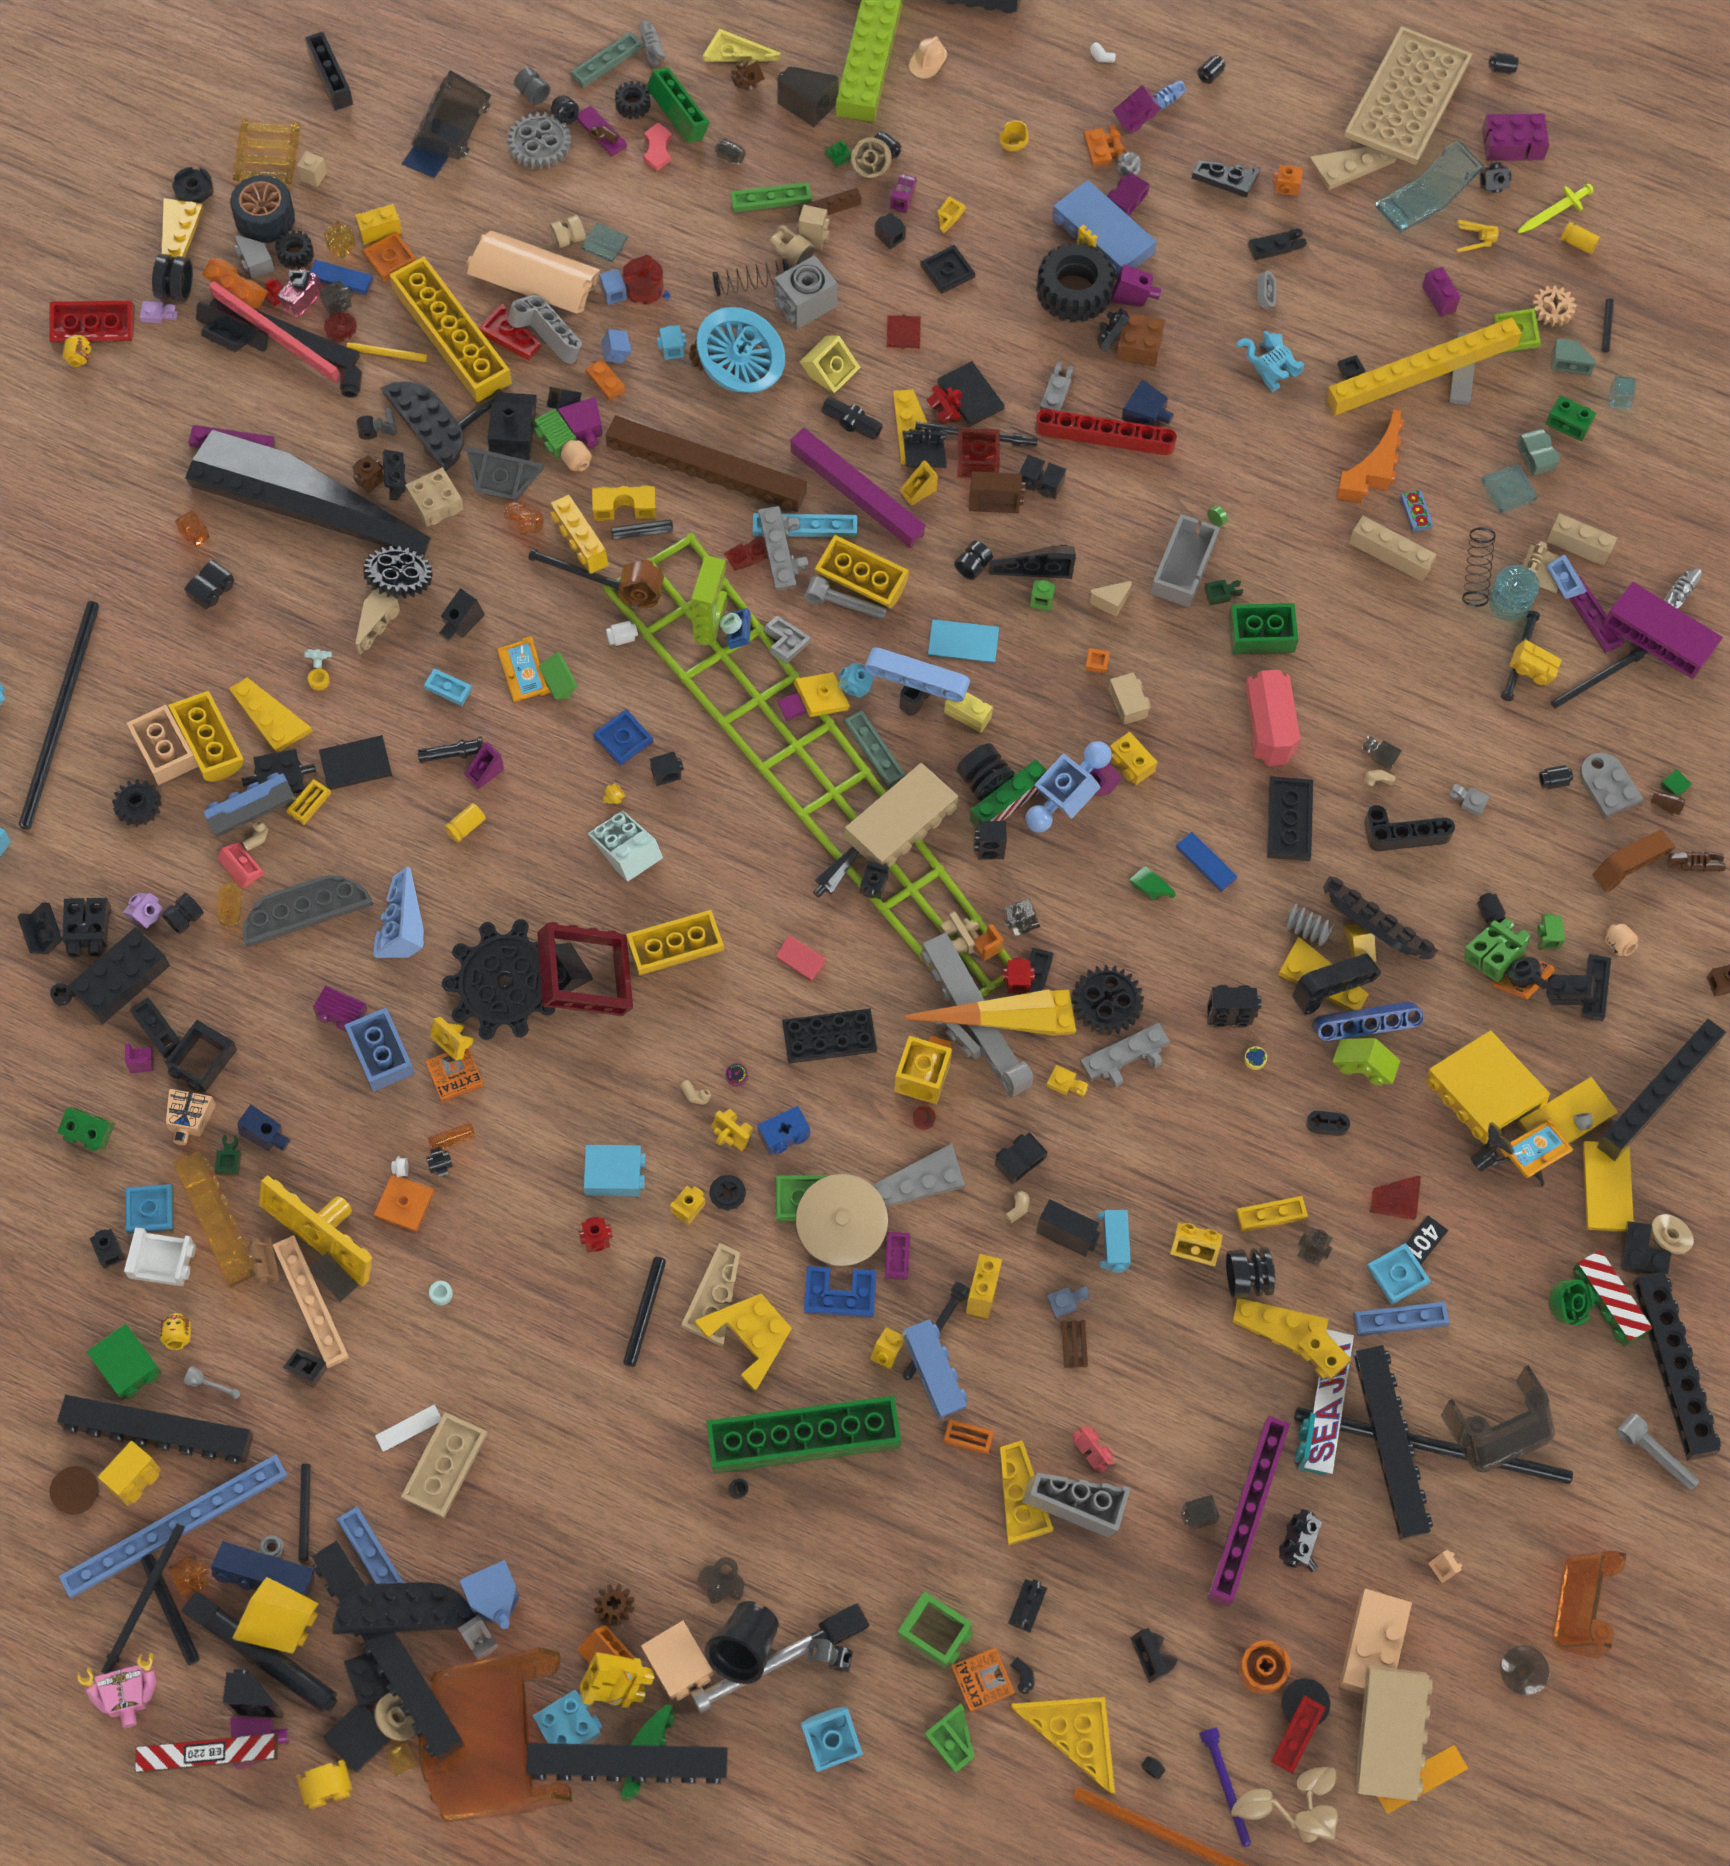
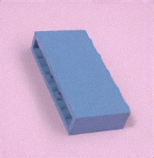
(1117, 233)

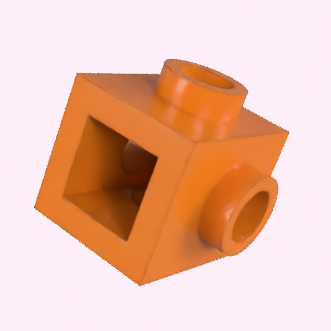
(1287, 180)

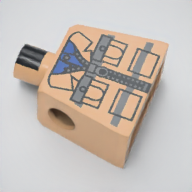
(188, 1114)

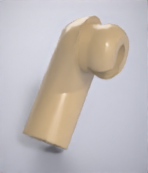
(258, 837)
(698, 1097)

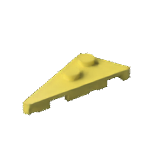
(731, 47)

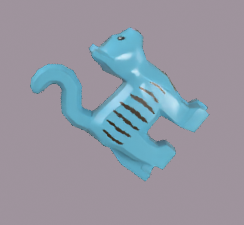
(1271, 363)

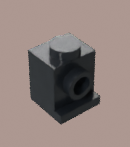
(875, 888)

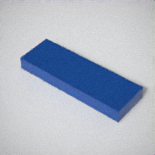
(330, 273)
(1206, 861)

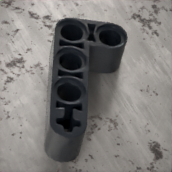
(1437, 831)
(1333, 980)

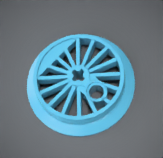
(738, 352)

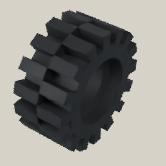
(632, 109)
(290, 240)

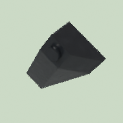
(1043, 562)

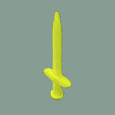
(1571, 199)

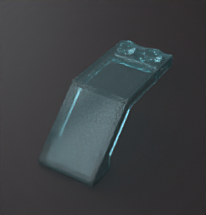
(1432, 189)

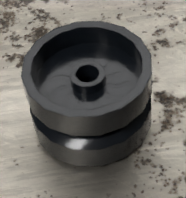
(172, 277)

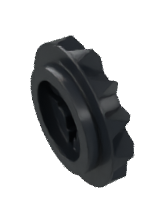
(730, 1183)

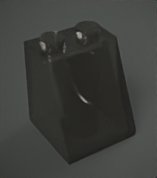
(807, 93)

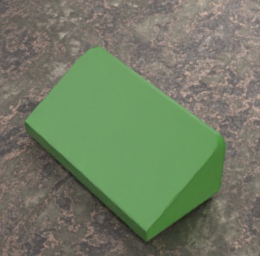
(558, 677)

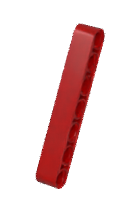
(1097, 428)

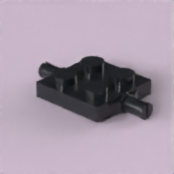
(280, 762)

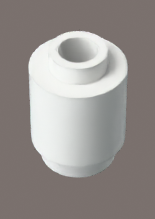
(621, 633)

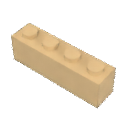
(1392, 548)

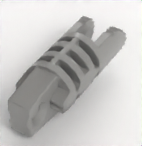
(651, 43)
(1683, 587)

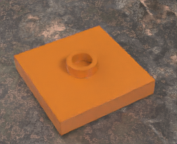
(404, 1203)

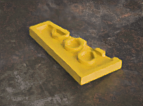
(1306, 959)
(1276, 1323)

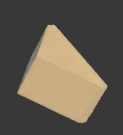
(1110, 597)

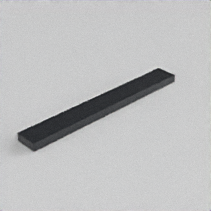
(328, 350)

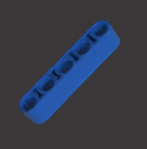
(1358, 1017)

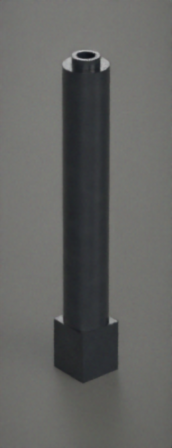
(270, 1660)

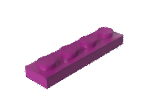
(200, 433)

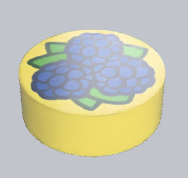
(1255, 1058)

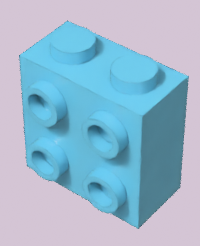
(568, 1721)

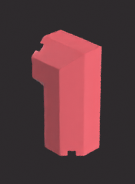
(1272, 717)

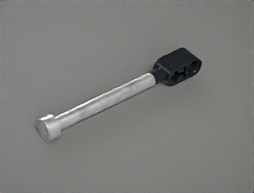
(834, 1628)

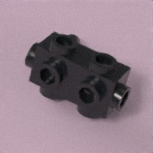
(1300, 1540)

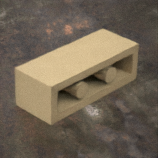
(1581, 539)

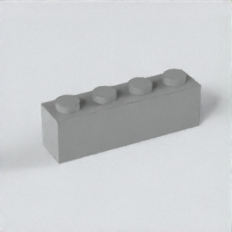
(950, 971)

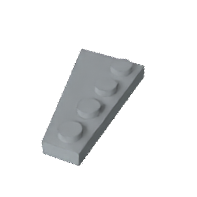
(923, 1179)

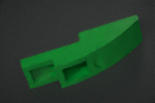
(653, 1735)

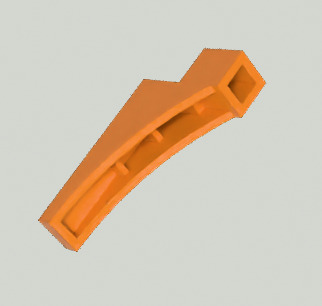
(1375, 469)

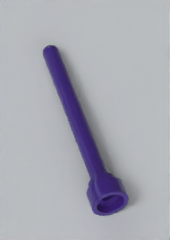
(1211, 1740)

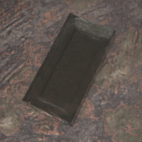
(333, 1276)

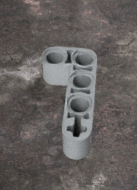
(545, 321)
(1012, 1075)

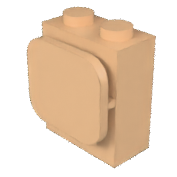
(677, 1661)

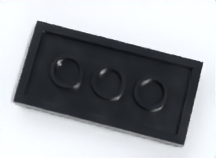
(1290, 818)

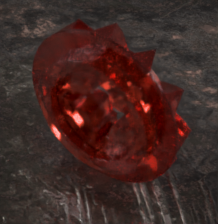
(341, 319)

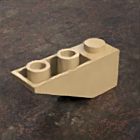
(375, 615)

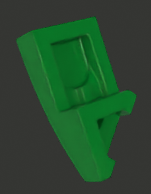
(1151, 884)

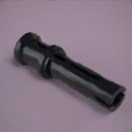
(461, 749)

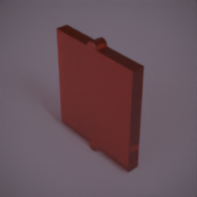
(903, 331)

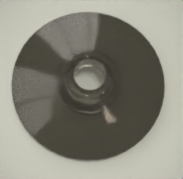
(1532, 1662)

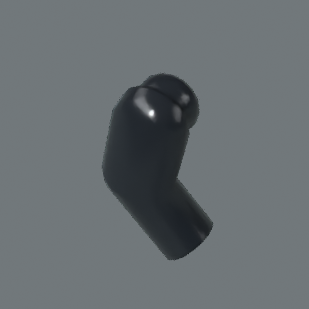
(1026, 1675)

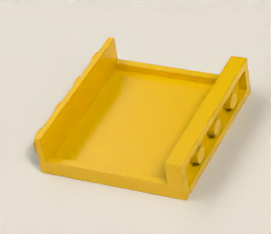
(1486, 1085)

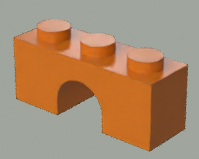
(227, 277)

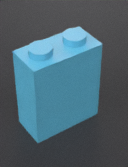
(614, 1170)

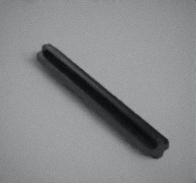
(644, 1312)
(172, 1613)

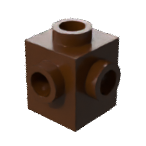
(747, 74)
(368, 473)

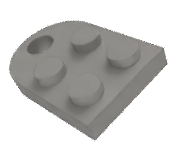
(1609, 786)

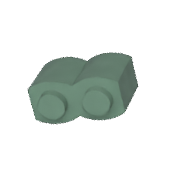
(1538, 452)

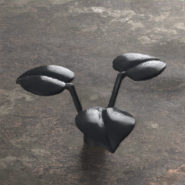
(1488, 1154)

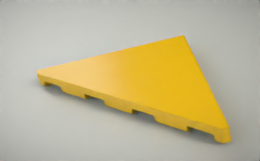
(1077, 1730)

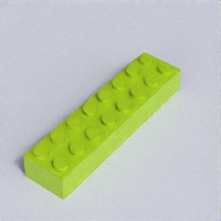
(868, 59)

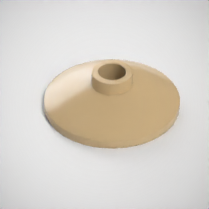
(1672, 1234)
(386, 1709)

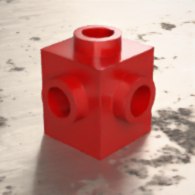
(598, 1241)

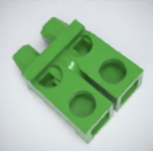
(1496, 948)

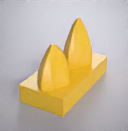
(449, 1038)

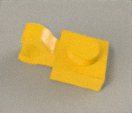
(1064, 1081)

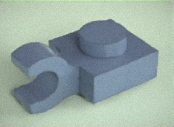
(1065, 1302)

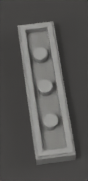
(1462, 383)

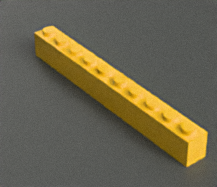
(1423, 366)

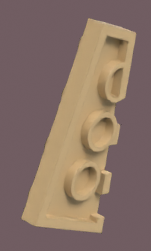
(1348, 165)
(714, 1291)

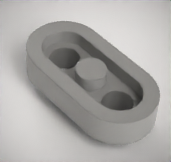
(1266, 290)

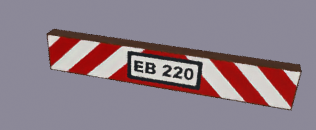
(206, 1753)

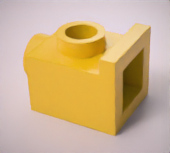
(685, 1211)

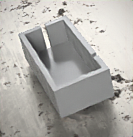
(1185, 561)

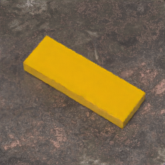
(1271, 1214)

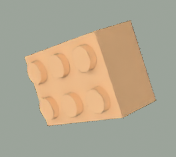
(162, 744)

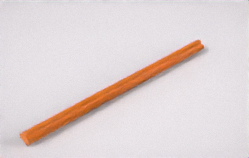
(1151, 1826)

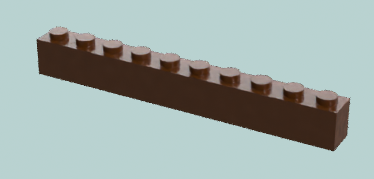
(706, 463)

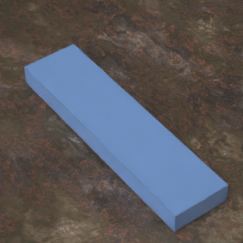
(1401, 1319)
(368, 1547)

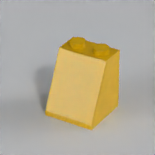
(276, 1618)

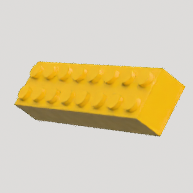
(450, 329)

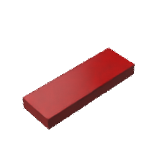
(1298, 1734)

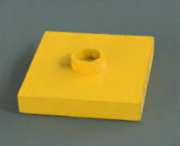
(821, 694)

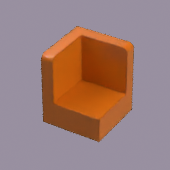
(989, 943)

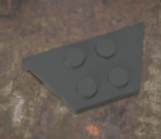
(501, 474)

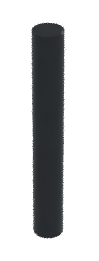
(1607, 325)

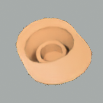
(928, 58)

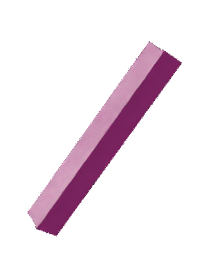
(857, 487)

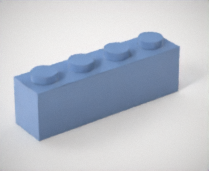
(934, 1370)

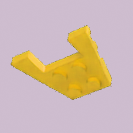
(757, 1327)

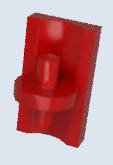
(940, 397)

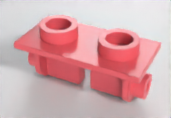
(1100, 1455)

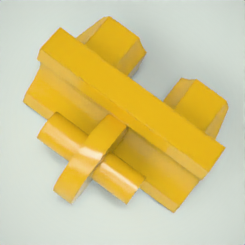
(729, 1131)

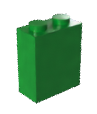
(124, 1362)

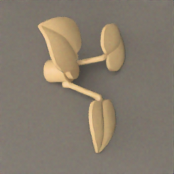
(1310, 1824)

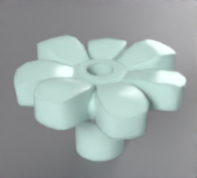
(317, 656)

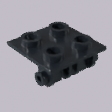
(924, 446)

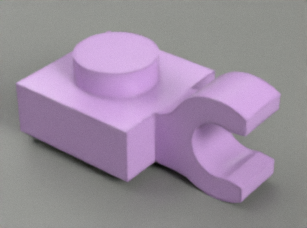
(156, 311)

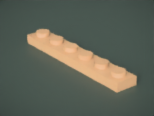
(310, 1301)

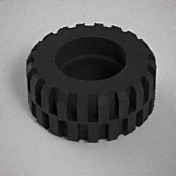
(1077, 261)

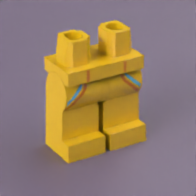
(615, 1680)

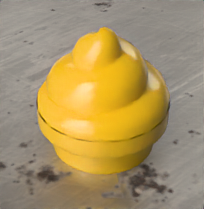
(613, 794)

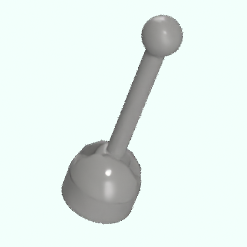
(194, 1378)

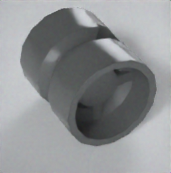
(532, 86)

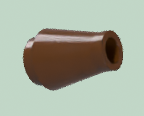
(1669, 802)

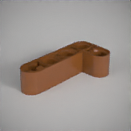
(1632, 859)

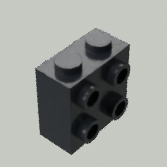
(1233, 1006)

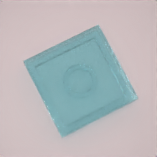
(1509, 488)

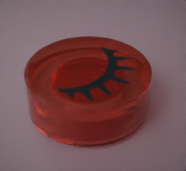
(924, 1117)

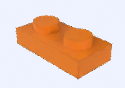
(605, 379)

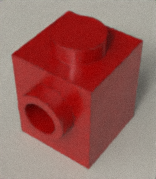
(1018, 975)

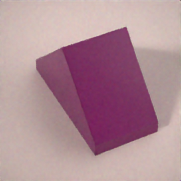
(485, 766)

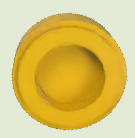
(318, 679)

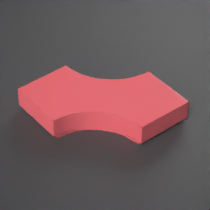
(658, 138)

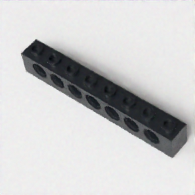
(1693, 1445)

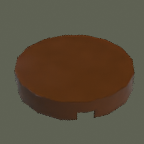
(74, 1490)

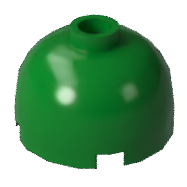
(1571, 1301)

